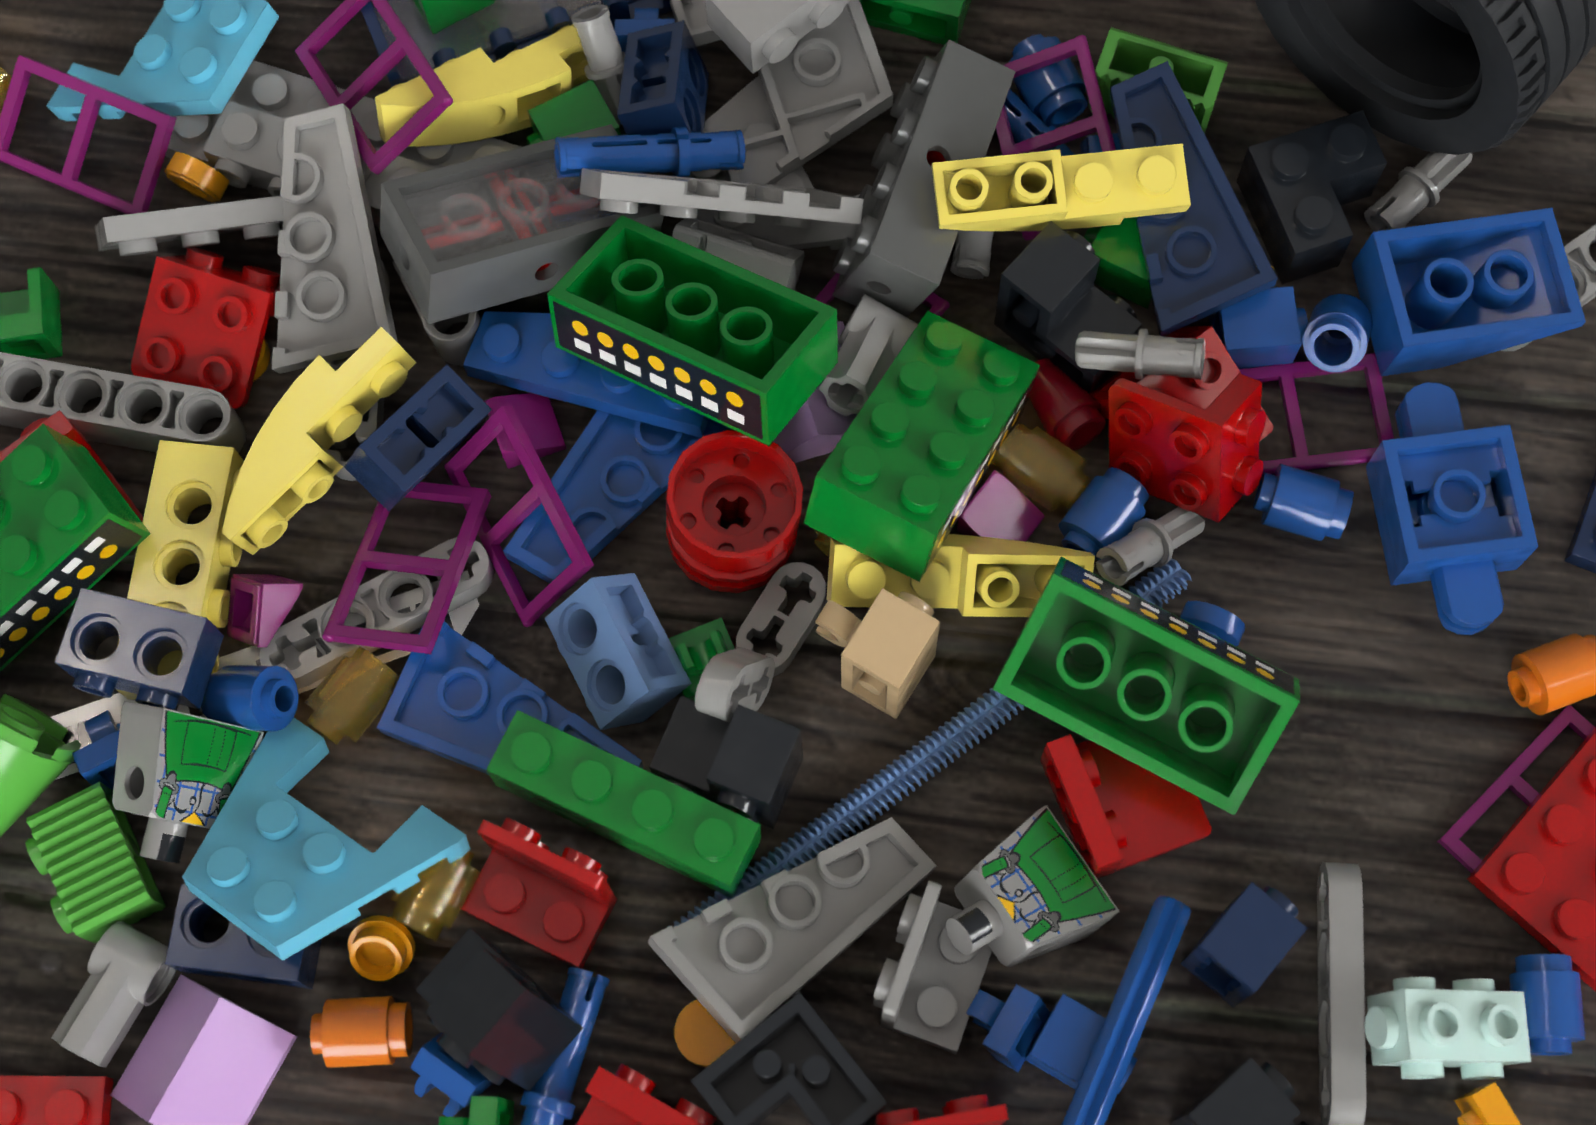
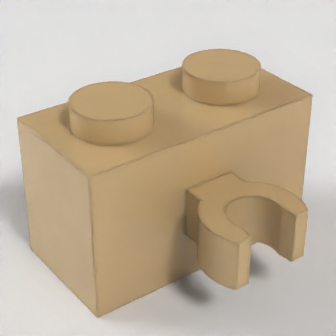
(885, 650)

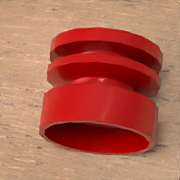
(729, 479)

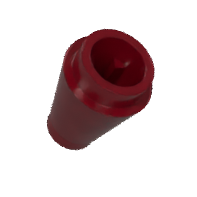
(1065, 407)

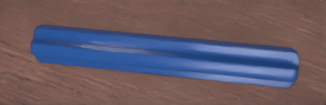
(1128, 1013)

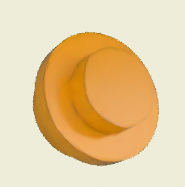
(380, 948)

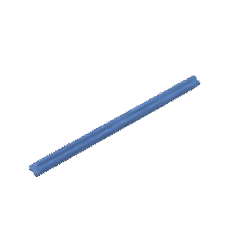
(916, 764)

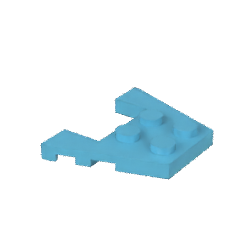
(183, 62)
(288, 870)

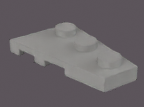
(193, 225)

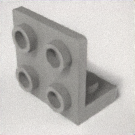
(933, 982)

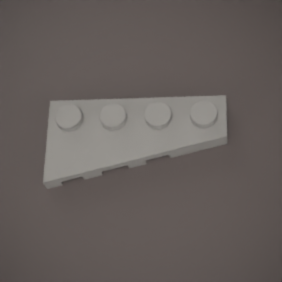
(734, 200)
(328, 245)
(774, 939)

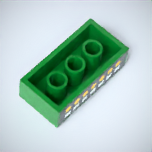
(695, 329)
(920, 445)
(57, 534)
(1148, 686)

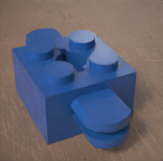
(1475, 502)

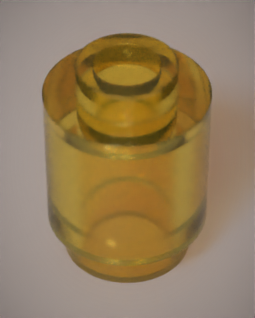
(1042, 467)
(351, 696)
(436, 897)

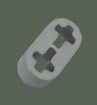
(769, 611)
(734, 679)

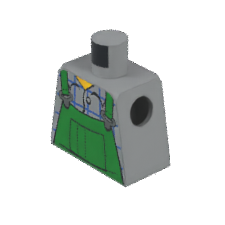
(176, 772)
(1029, 896)

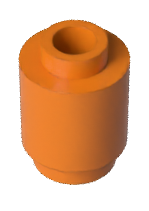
(1554, 674)
(362, 1031)

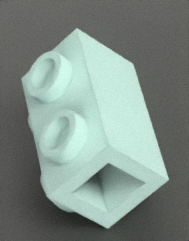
(1447, 1028)

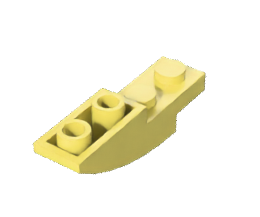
(487, 95)
(1069, 190)
(290, 453)
(967, 574)

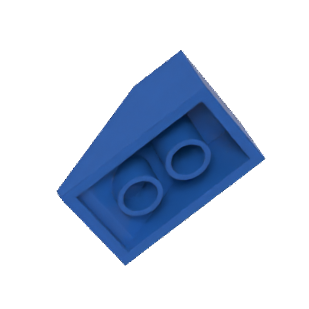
(1465, 289)

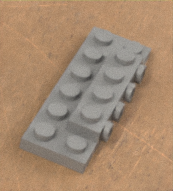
(248, 135)

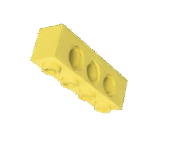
(180, 482)

